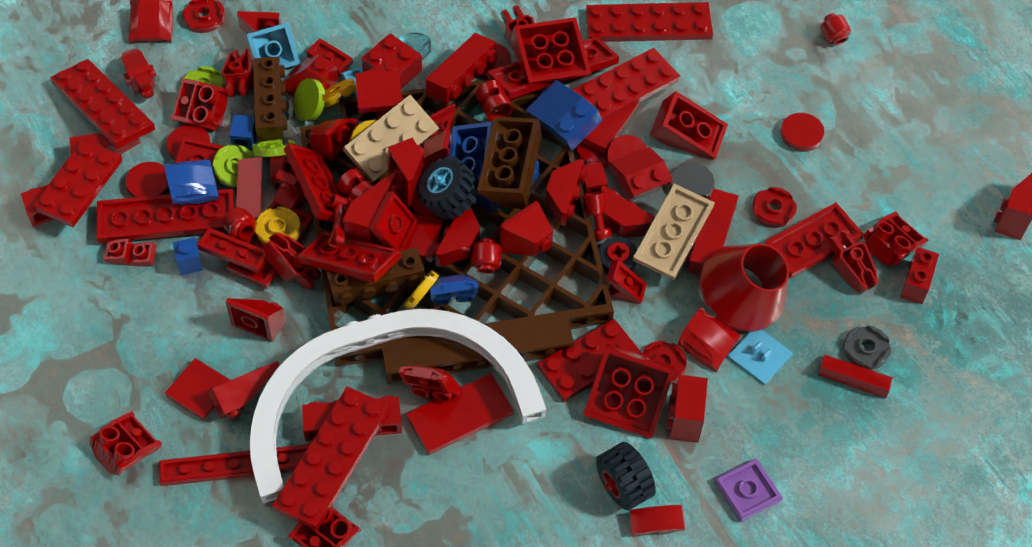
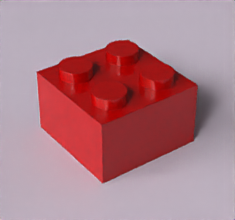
(394, 55)
(687, 408)

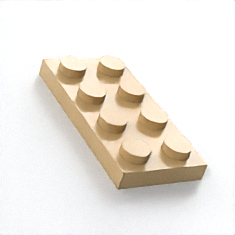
(401, 123)
(673, 231)

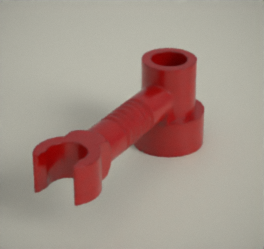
(341, 206)

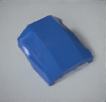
(191, 182)
(453, 286)

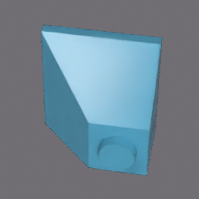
(275, 42)

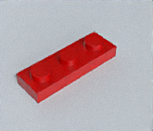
(233, 250)

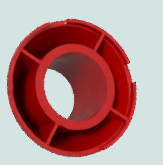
(734, 296)

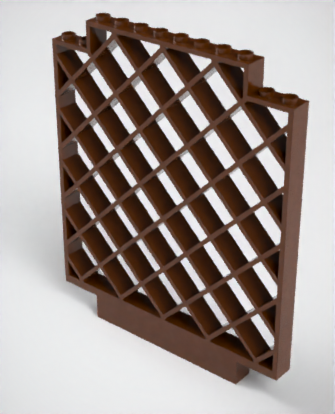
(530, 332)

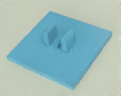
(760, 355)

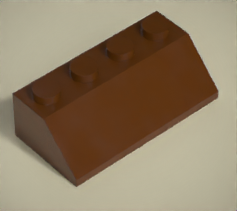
(510, 161)

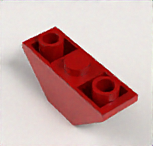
(564, 189)
(624, 216)
(458, 239)

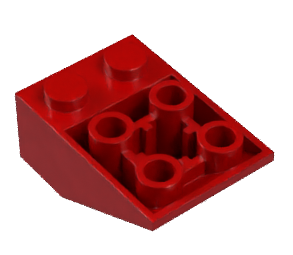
(363, 209)

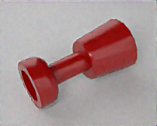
(596, 206)

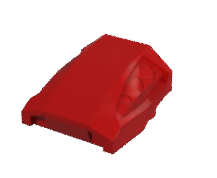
(151, 21)
(200, 104)
(893, 239)
(708, 339)
(428, 380)
(122, 444)
(327, 532)

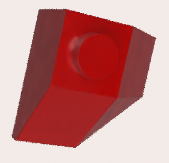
(332, 136)

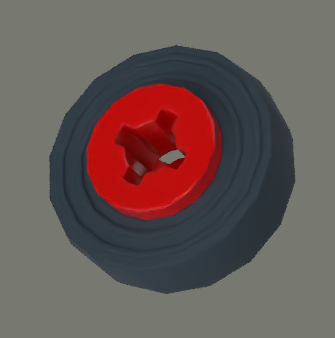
(617, 245)

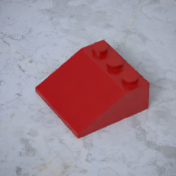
(550, 50)
(629, 391)

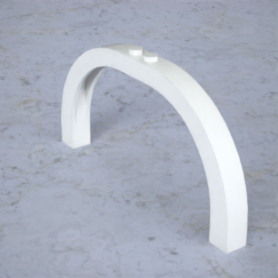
(368, 333)

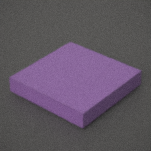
(748, 490)

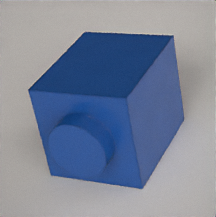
(243, 131)
(187, 256)

